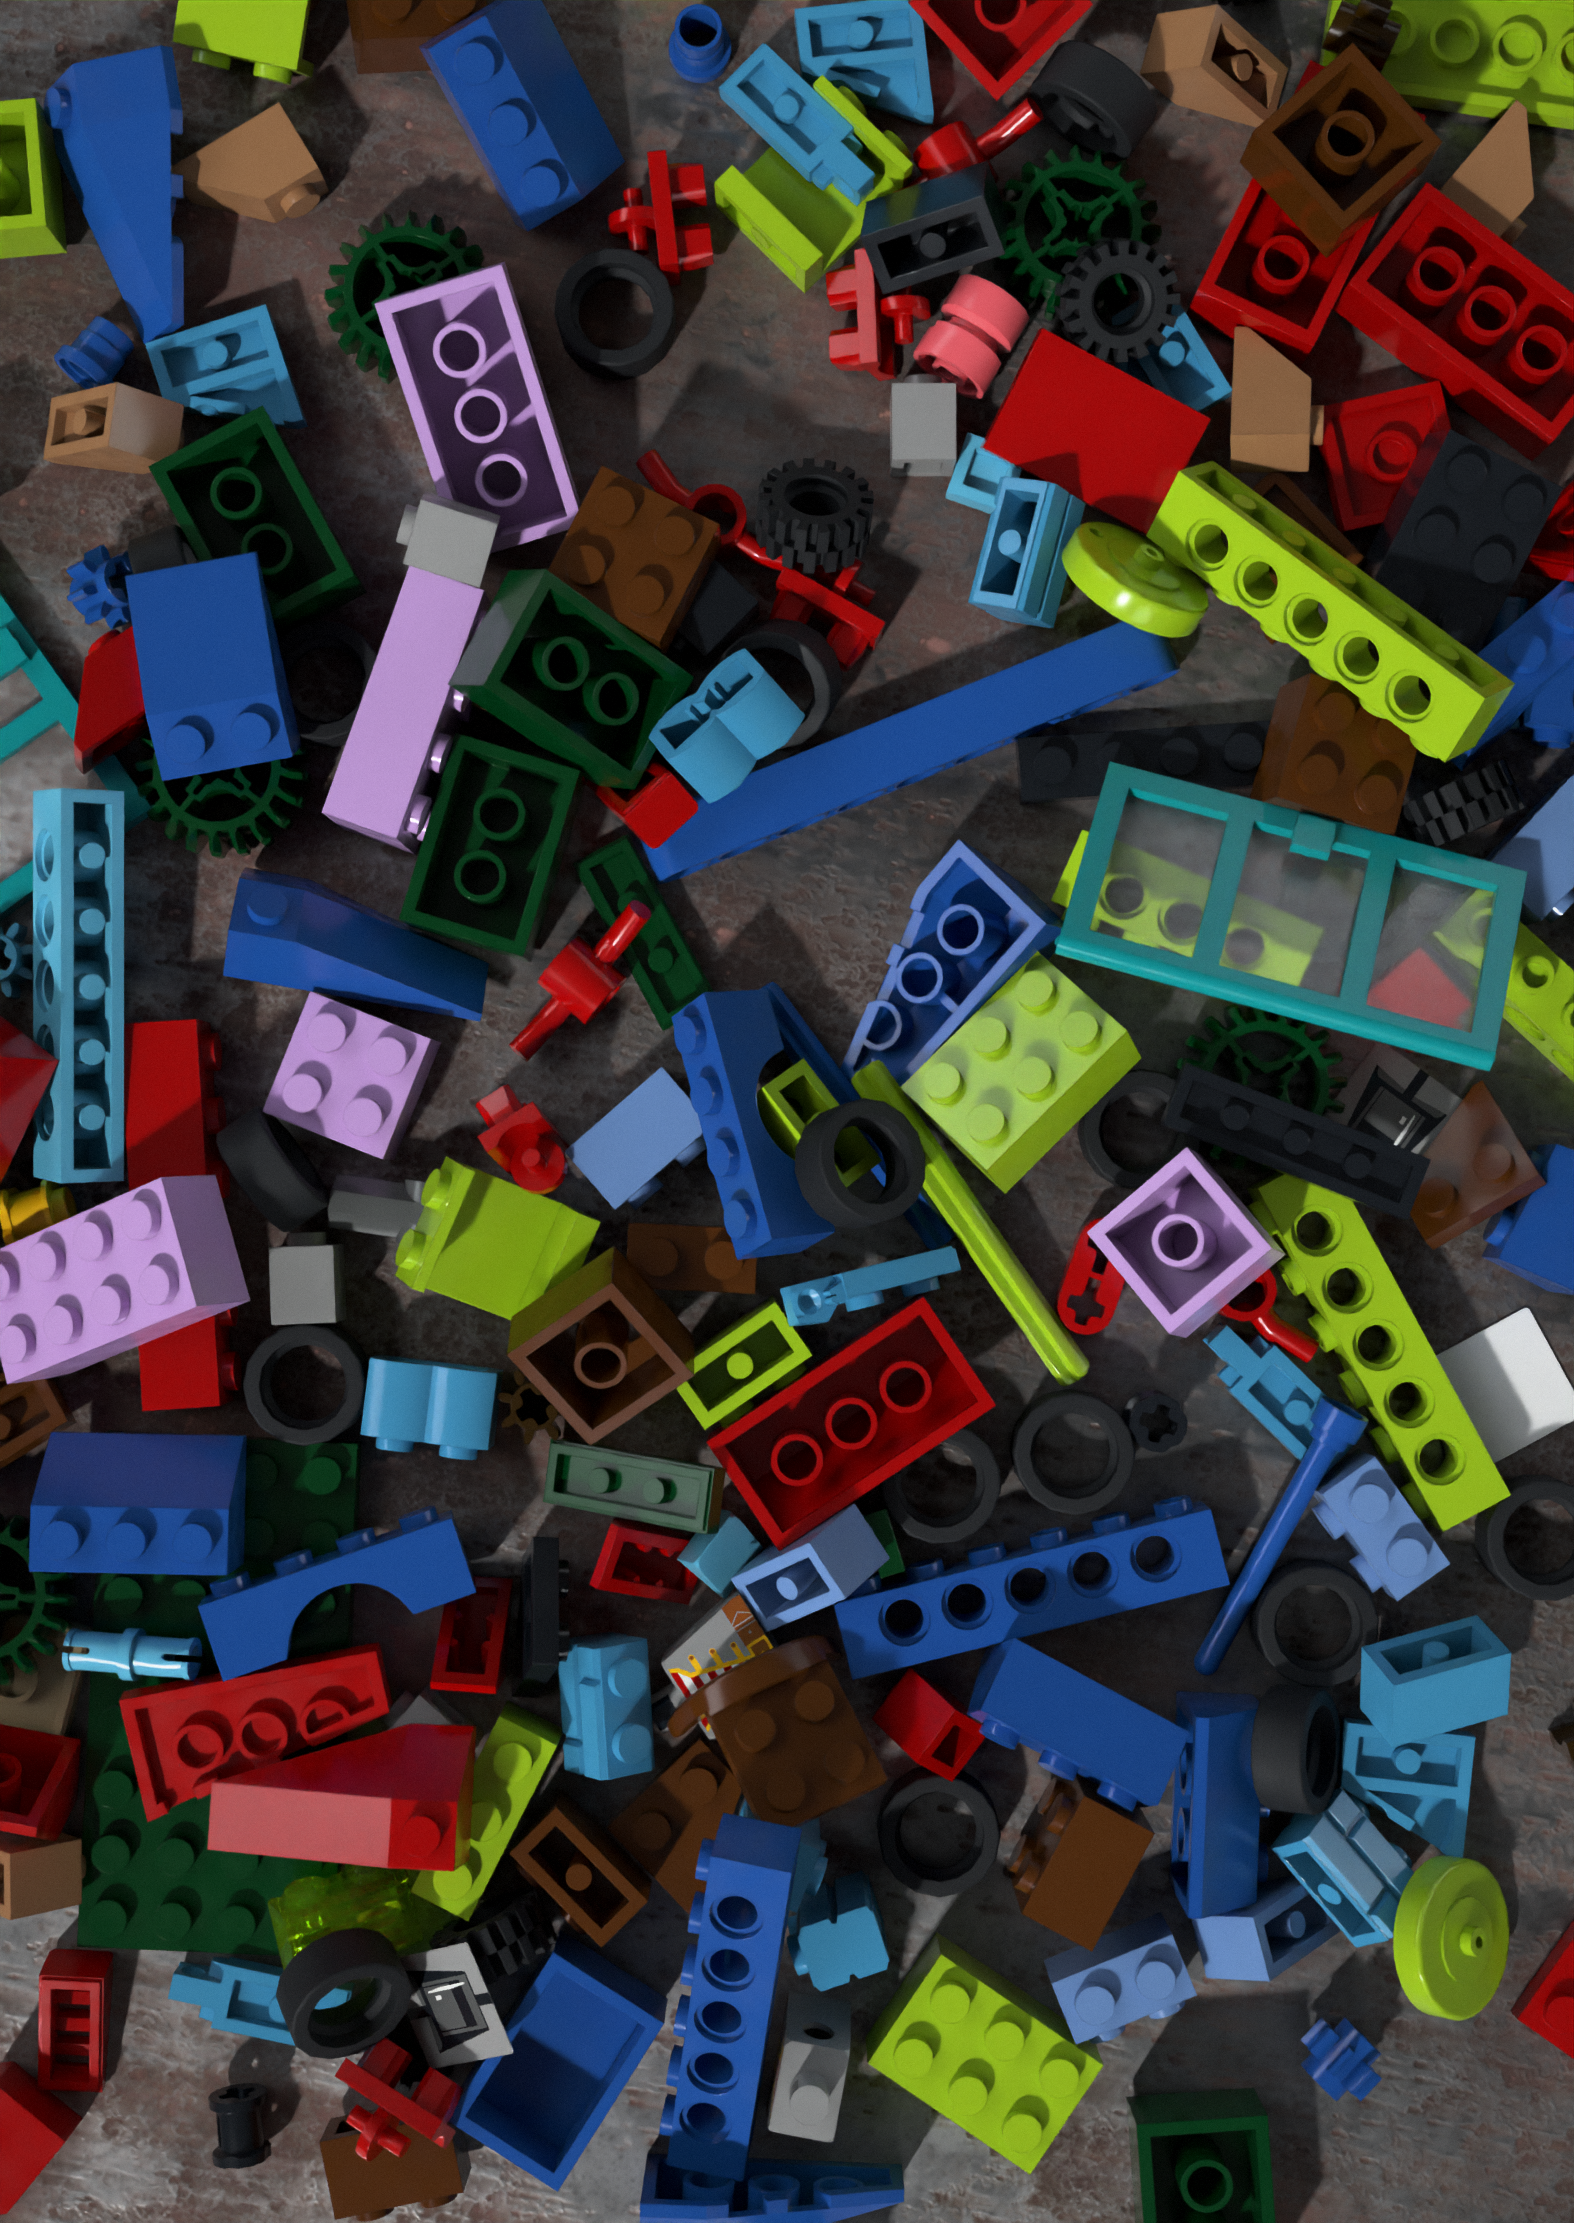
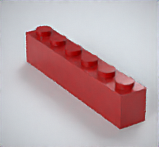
(170, 1134)

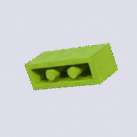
(501, 1791)

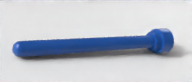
(1332, 1431)

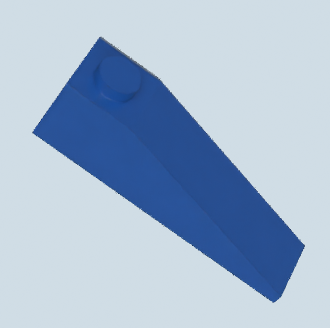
(115, 146)
(325, 943)
(959, 948)
(769, 2192)

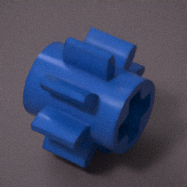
(100, 587)
(1340, 2059)

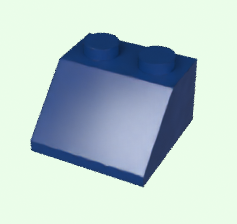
(1538, 1231)

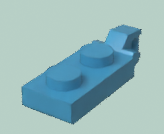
(798, 124)
(861, 1288)
(1269, 1388)
(242, 1996)

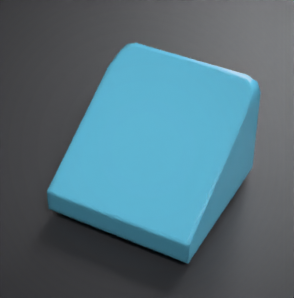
(721, 1555)

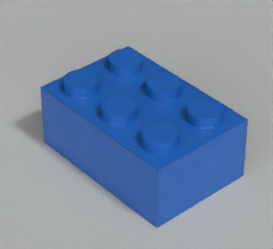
(574, 2048)

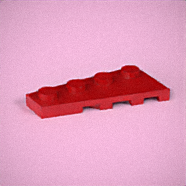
(214, 1729)

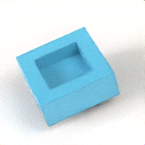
(978, 476)

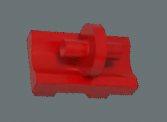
(671, 188)
(880, 319)
(851, 626)
(523, 1141)
(425, 2111)

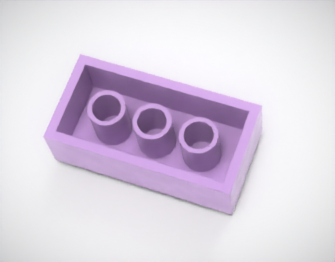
(481, 402)
(408, 714)
(117, 1278)

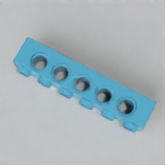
(79, 983)

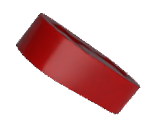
(1074, 1282)

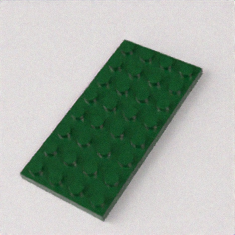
(156, 1878)

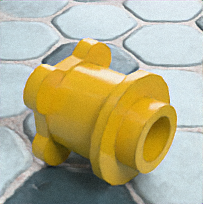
(34, 1209)

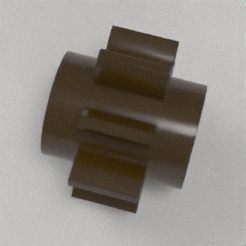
(1366, 28)
(534, 1421)

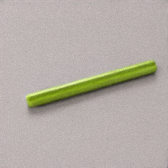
(982, 1237)

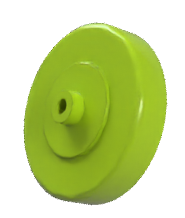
(1134, 580)
(1451, 1937)

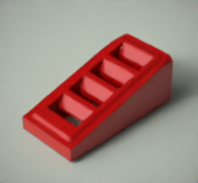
(654, 807)
(82, 1979)

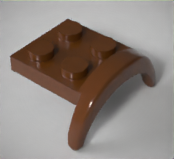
(787, 1732)

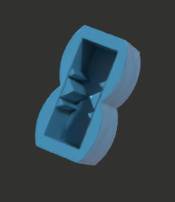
(726, 726)
(432, 1405)

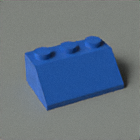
(523, 108)
(139, 1504)
(1075, 1725)
(1215, 1806)

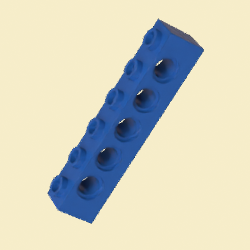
(1189, 1567)
(731, 1996)

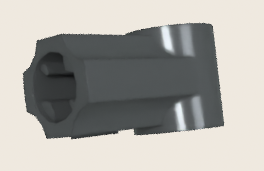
(375, 1205)

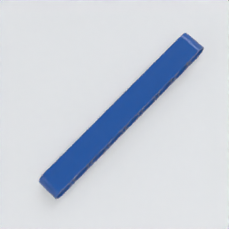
(916, 745)

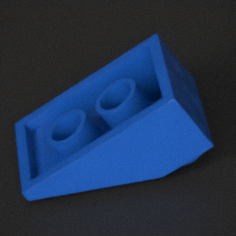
(211, 667)

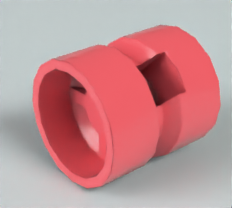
(977, 327)

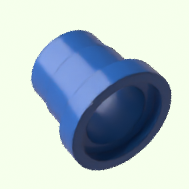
(704, 62)
(95, 354)

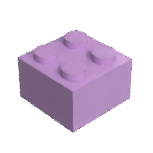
(351, 1077)
(1185, 1243)

